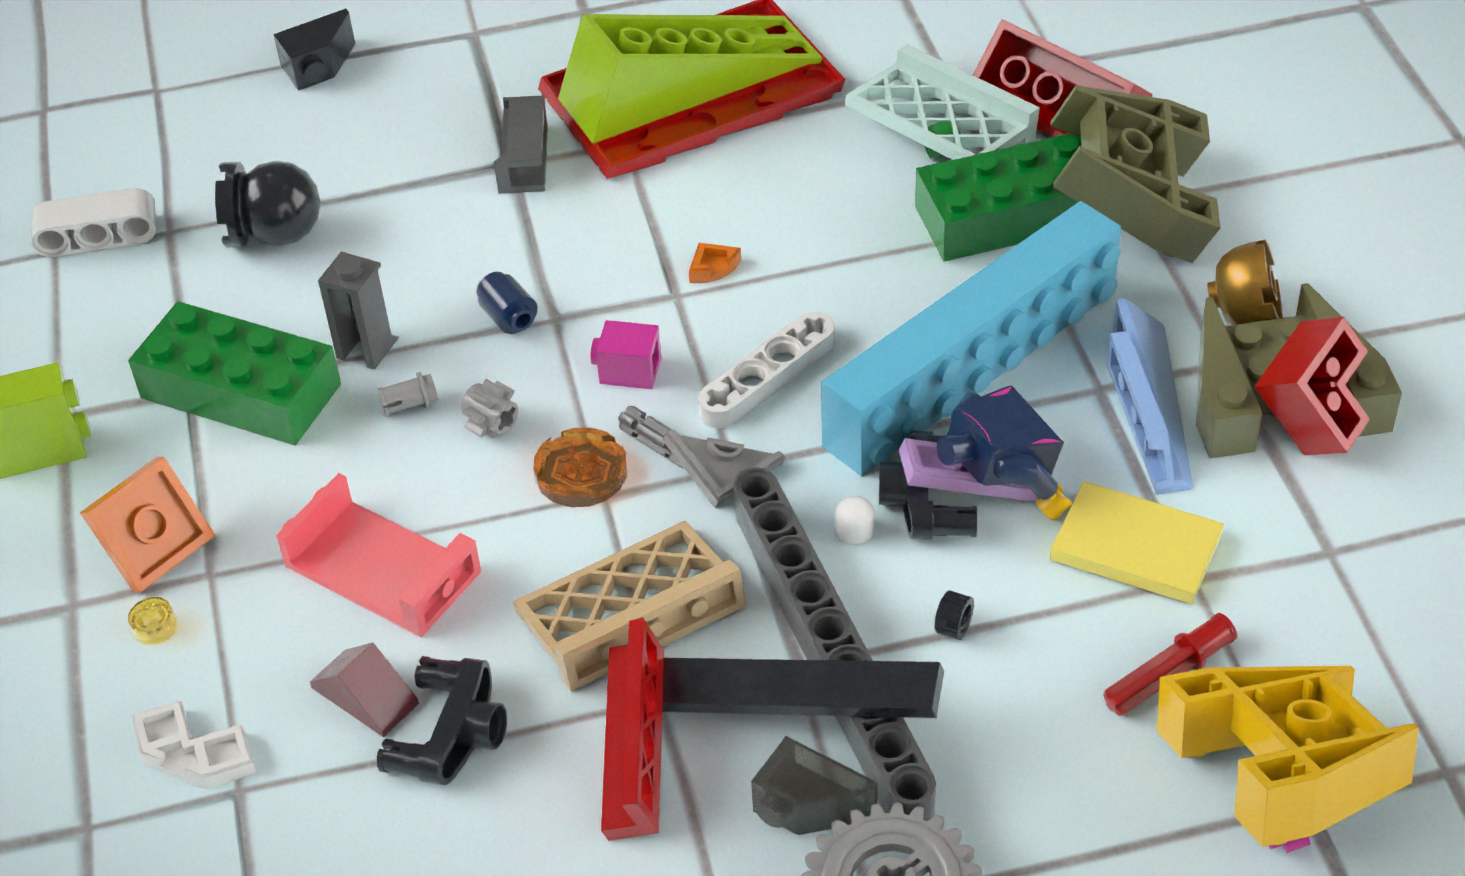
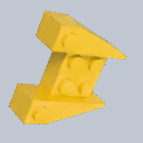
(1310, 739)

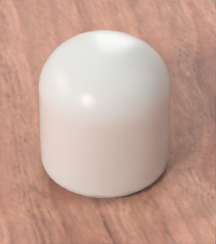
(854, 520)

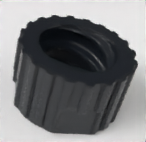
(954, 615)

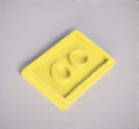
(1137, 542)

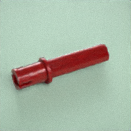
(1186, 653)

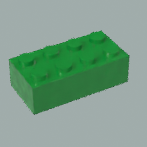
(993, 196)
(235, 372)

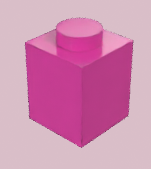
(627, 354)

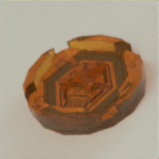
(580, 467)

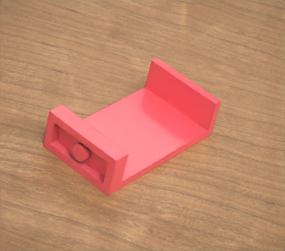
(376, 559)

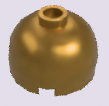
(1247, 284)

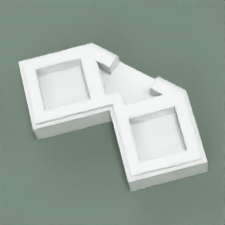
(203, 761)

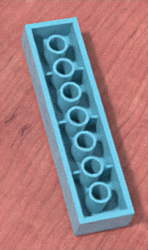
(969, 337)

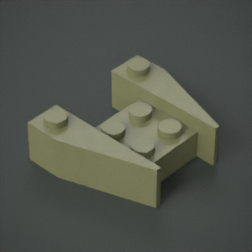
(1132, 167)
(1239, 354)

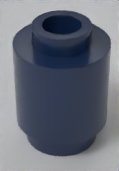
(506, 302)

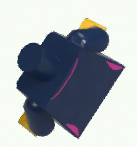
(1005, 443)

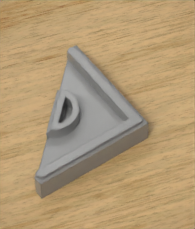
(717, 462)

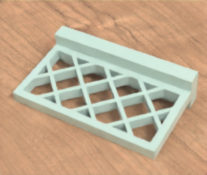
(948, 93)

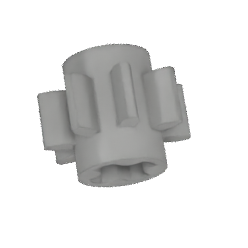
(489, 408)

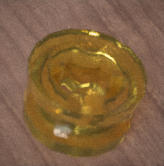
(155, 631)

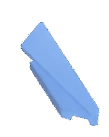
(1147, 391)

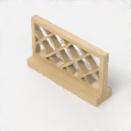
(671, 614)

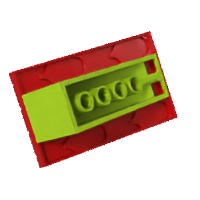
(681, 81)

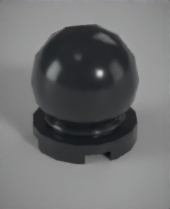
(271, 203)

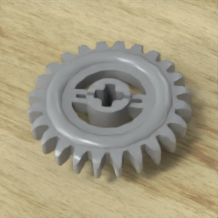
(910, 834)

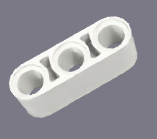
(93, 222)

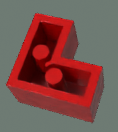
(1309, 386)

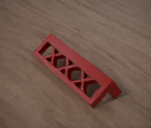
(633, 736)

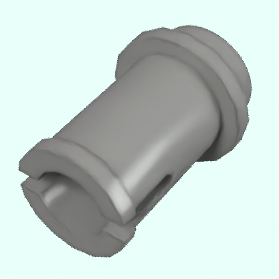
(408, 394)

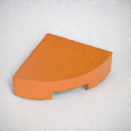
(713, 262)

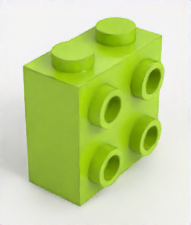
(40, 420)

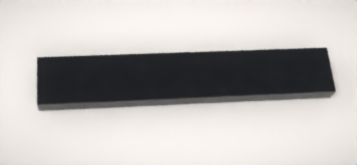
(803, 687)

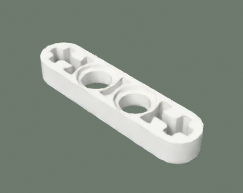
(762, 365)

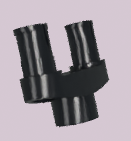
(920, 515)
(464, 723)

